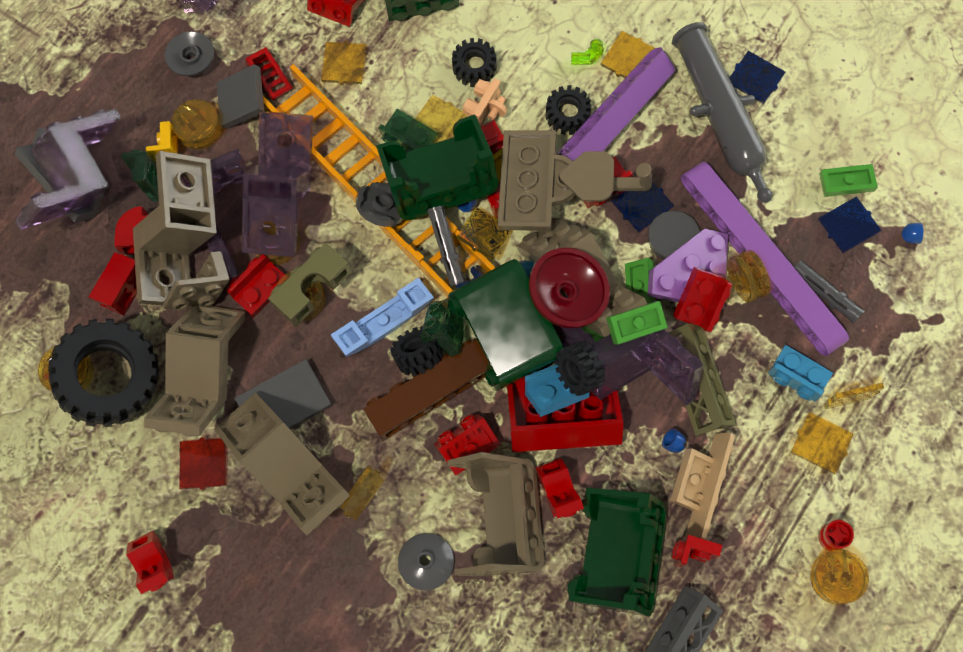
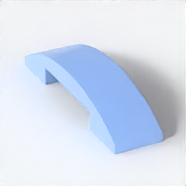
(383, 320)

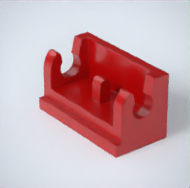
(116, 284)

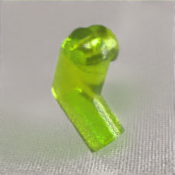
(591, 55)

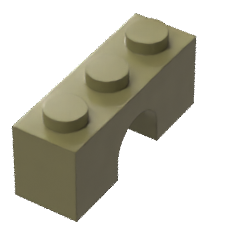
(322, 266)

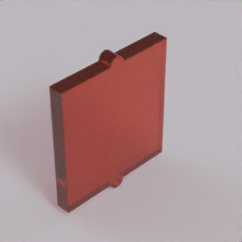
(202, 464)

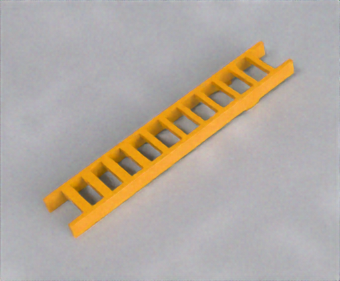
(347, 146)

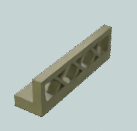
(710, 384)

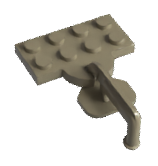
(534, 173)

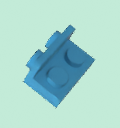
(800, 374)
(547, 392)

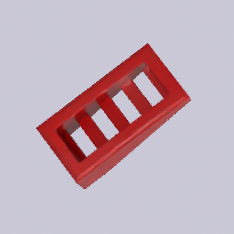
(264, 55)

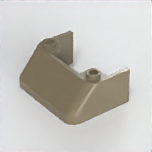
(509, 514)

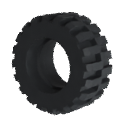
(103, 337)

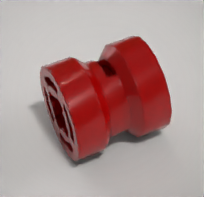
(839, 531)

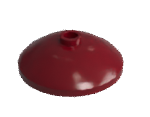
(577, 276)

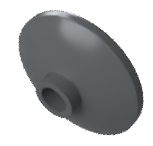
(185, 46)
(438, 569)

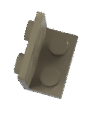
(202, 289)

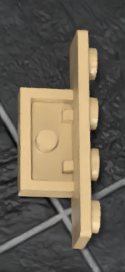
(701, 481)

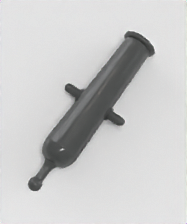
(723, 106)

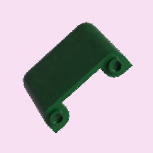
(441, 172)
(506, 324)
(621, 551)

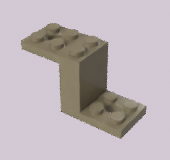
(175, 227)
(571, 236)
(195, 370)
(281, 463)

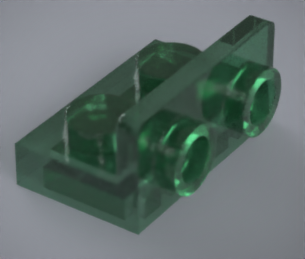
(407, 131)
(143, 172)
(444, 326)

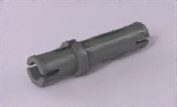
(447, 249)
(850, 309)

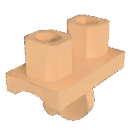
(489, 93)

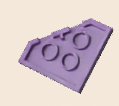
(705, 251)

